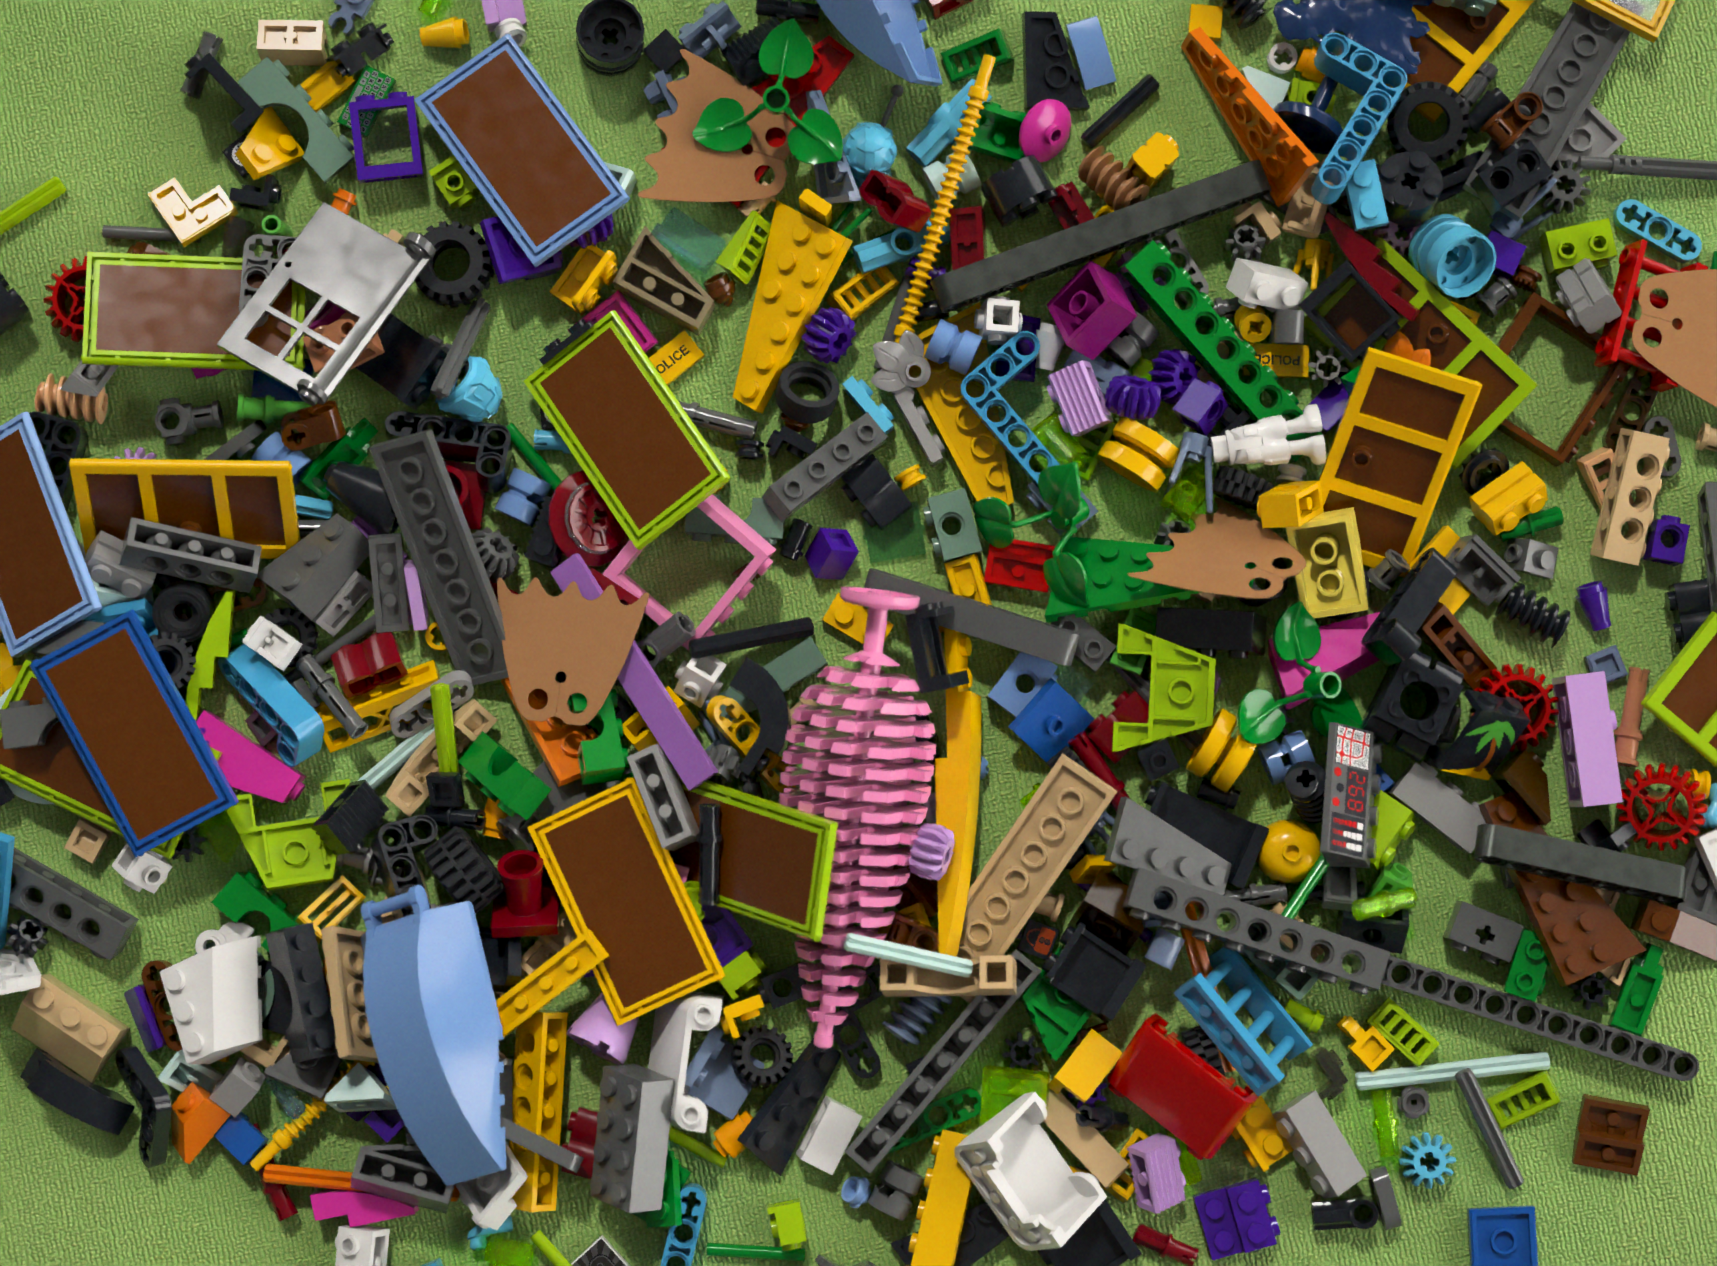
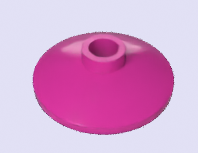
(1045, 130)

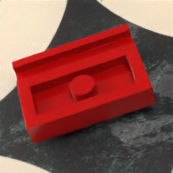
(1018, 565)

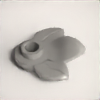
(896, 362)

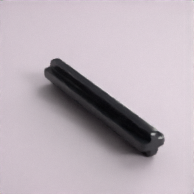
(751, 637)

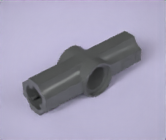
(666, 639)

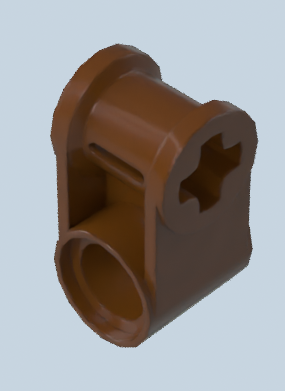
(1509, 123)
(315, 426)
(911, 932)

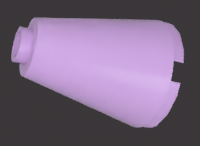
(601, 1034)

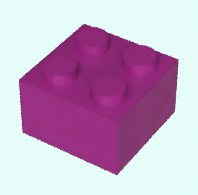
(1091, 310)

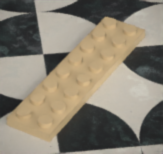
(1031, 858)

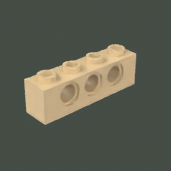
(1622, 480)

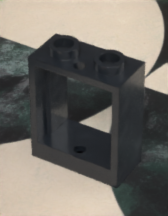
(1327, 289)

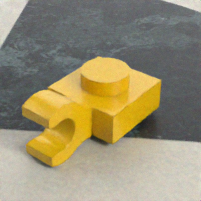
(1367, 1045)

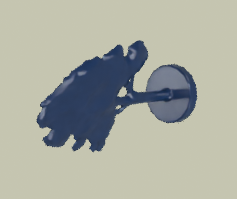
(1375, 24)

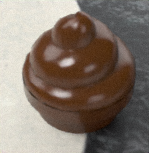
(721, 288)

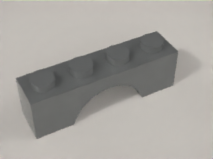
(27, 724)

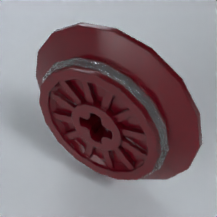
(572, 523)

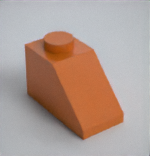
(195, 1121)

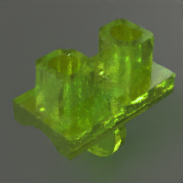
(1187, 493)

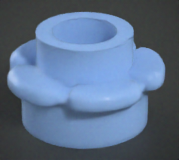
(856, 1191)

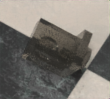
(1330, 1065)

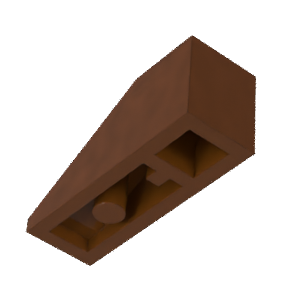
(1455, 645)
(1676, 928)

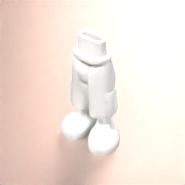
(1267, 441)

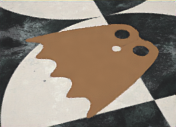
(700, 174)
(1689, 352)
(1216, 555)
(569, 636)

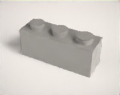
(664, 798)
(1438, 805)
(1319, 1145)

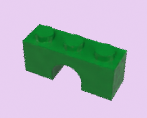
(602, 757)
(503, 777)
(245, 895)

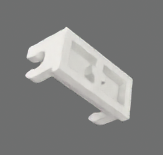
(828, 1135)

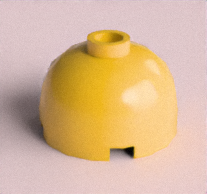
(1288, 851)

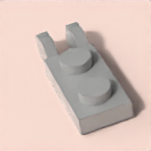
(917, 421)

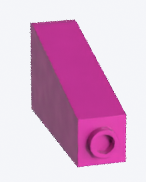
(1338, 653)
(249, 764)

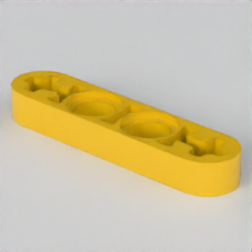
(729, 731)

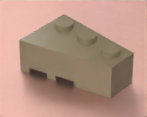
(662, 284)

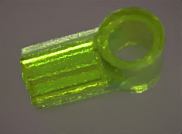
(1059, 443)

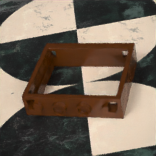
(1600, 396)

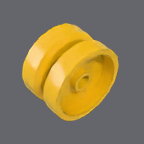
(1139, 454)
(1218, 747)

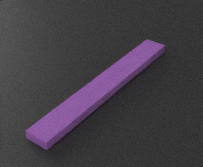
(647, 691)

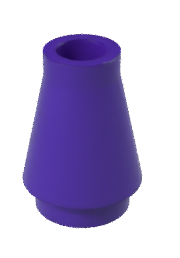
(1595, 605)

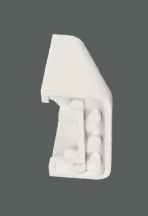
(671, 1050)
(1027, 1177)

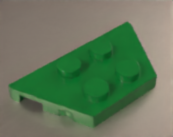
(1053, 1015)

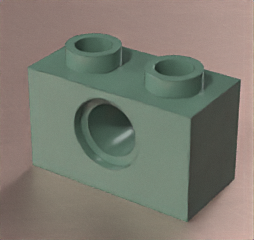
(956, 506)

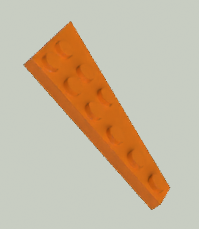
(1251, 118)

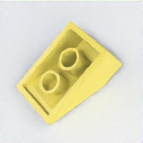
(1334, 564)

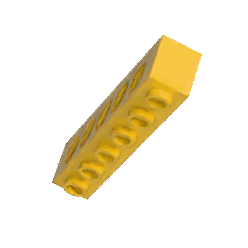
(538, 1103)

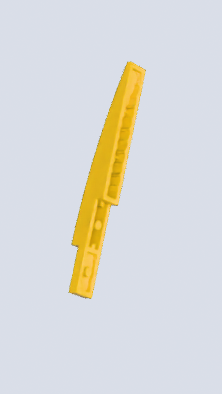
(958, 791)

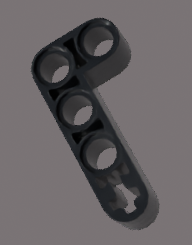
(450, 433)
(57, 449)
(1393, 631)
(402, 855)

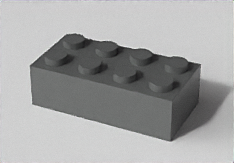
(632, 1138)

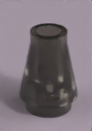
(235, 235)

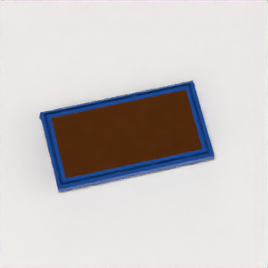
(134, 733)

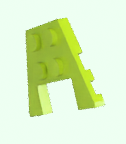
(1178, 690)
(287, 851)

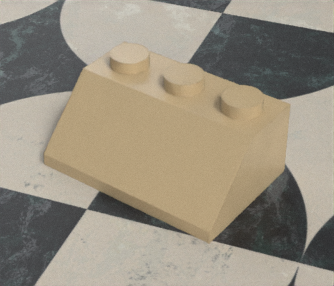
(69, 1027)

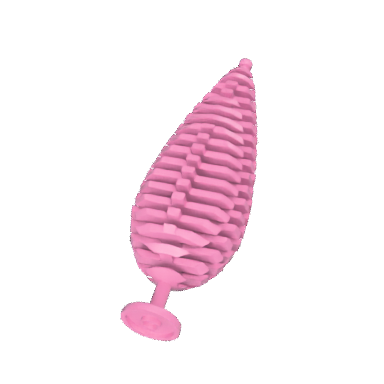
(860, 777)

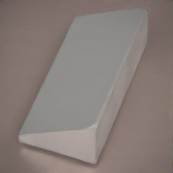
(88, 379)

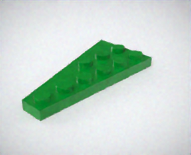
(1108, 583)

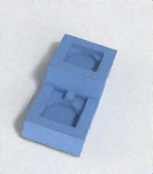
(1090, 52)

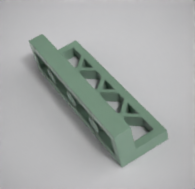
(786, 669)

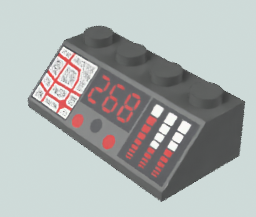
(1350, 796)

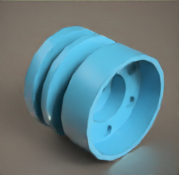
(1452, 255)

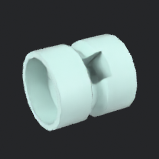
(934, 175)

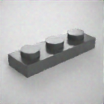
(388, 582)

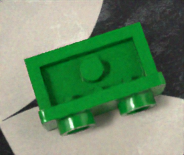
(998, 133)
(1527, 968)

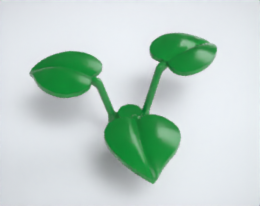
(814, 138)
(1061, 489)
(1297, 637)

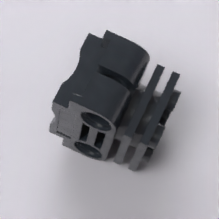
(1387, 718)

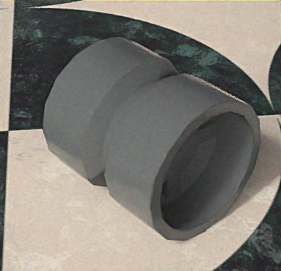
(1128, 344)
(896, 1190)

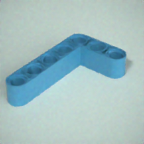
(1364, 120)
(992, 397)

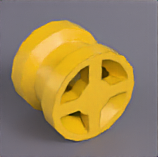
(1248, 316)

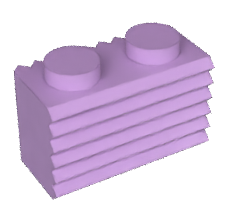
(1079, 399)
(1157, 1173)

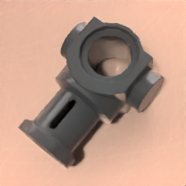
(190, 419)

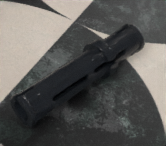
(709, 846)

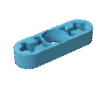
(1670, 226)

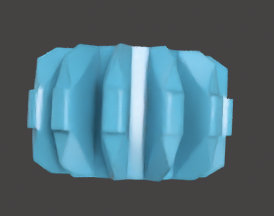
(1434, 1149)

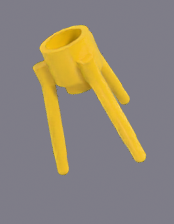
(1315, 256)

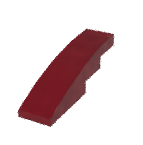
(1364, 258)

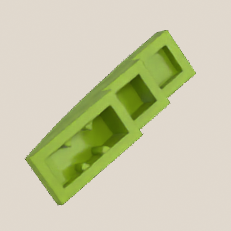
(214, 644)

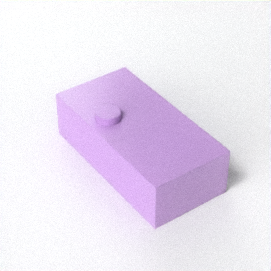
(1587, 739)

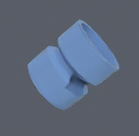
(953, 347)
(274, 450)
(522, 497)
(1295, 749)

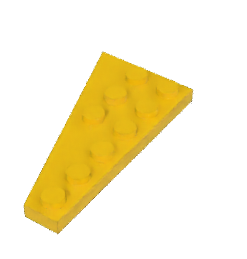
(792, 282)
(968, 440)

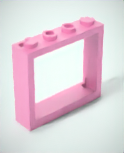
(739, 589)

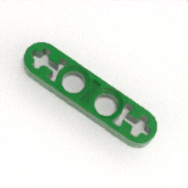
(927, 1128)

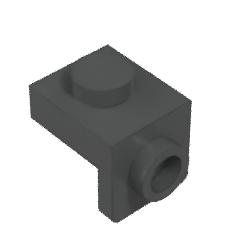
(1531, 557)

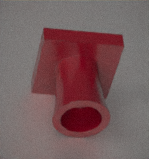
(468, 492)
(527, 903)

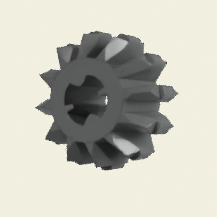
(1573, 194)
(496, 553)

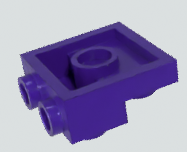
(508, 257)
(724, 933)
(1236, 1218)

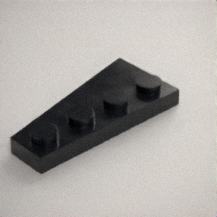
(786, 1112)
(979, 1236)

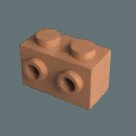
(337, 332)

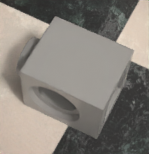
(237, 1086)

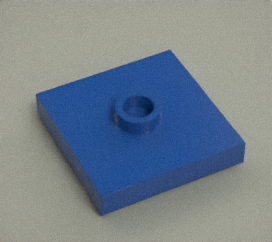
(1050, 720)
(1502, 1236)

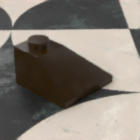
(1527, 782)
(1104, 915)

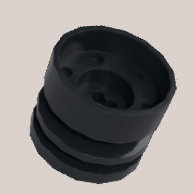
(607, 20)

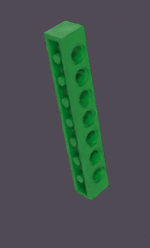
(1139, 274)

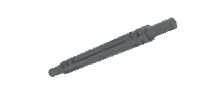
(1651, 166)

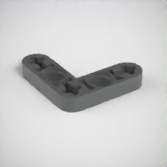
(260, 265)

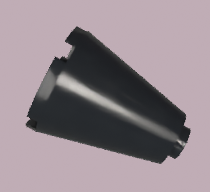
(363, 493)

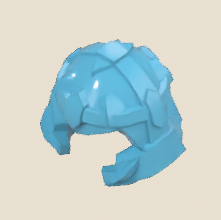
(868, 149)
(476, 395)

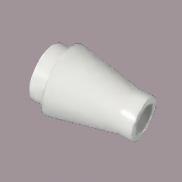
(1050, 346)

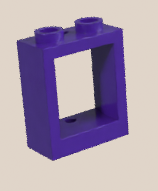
(393, 171)

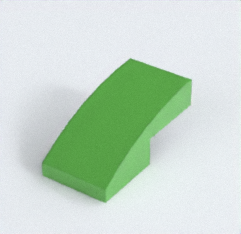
(1135, 662)

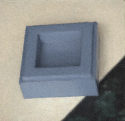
(1608, 661)

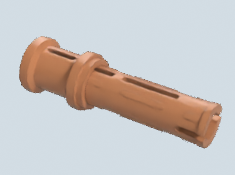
(1628, 733)

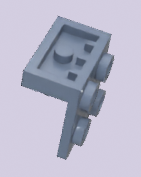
(713, 1077)

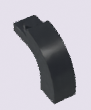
(763, 690)
(75, 1095)

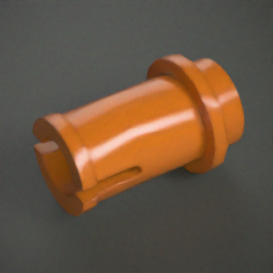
(343, 200)

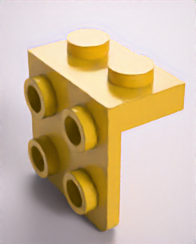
(585, 277)

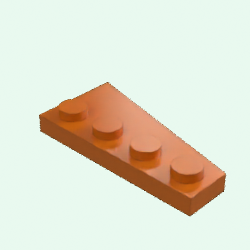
(554, 738)

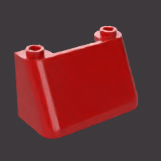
(1179, 1089)

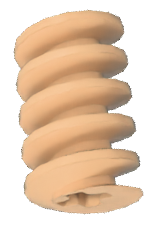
(54, 400)

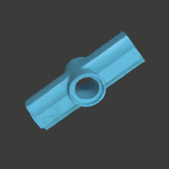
(940, 128)
(883, 250)

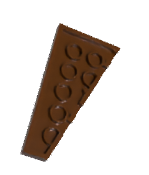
(1568, 917)

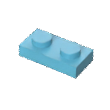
(1366, 197)
(860, 394)

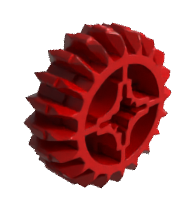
(64, 284)
(1538, 695)
(1673, 814)

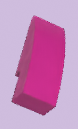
(359, 1206)

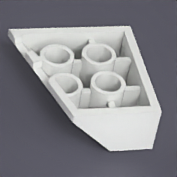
(216, 1000)

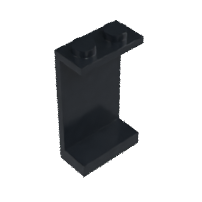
(1212, 827)

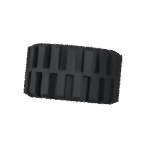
(1448, 100)
(475, 278)
(464, 869)

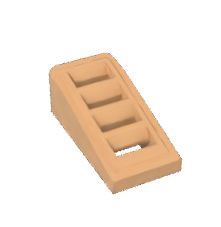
(1590, 475)

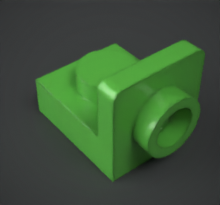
(1392, 878)

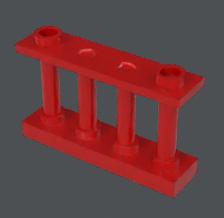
(1625, 290)

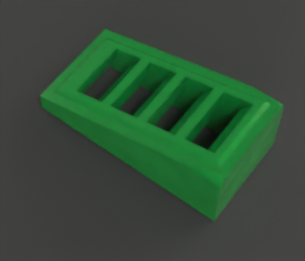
(985, 40)

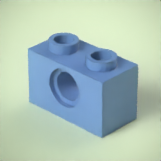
(1005, 691)

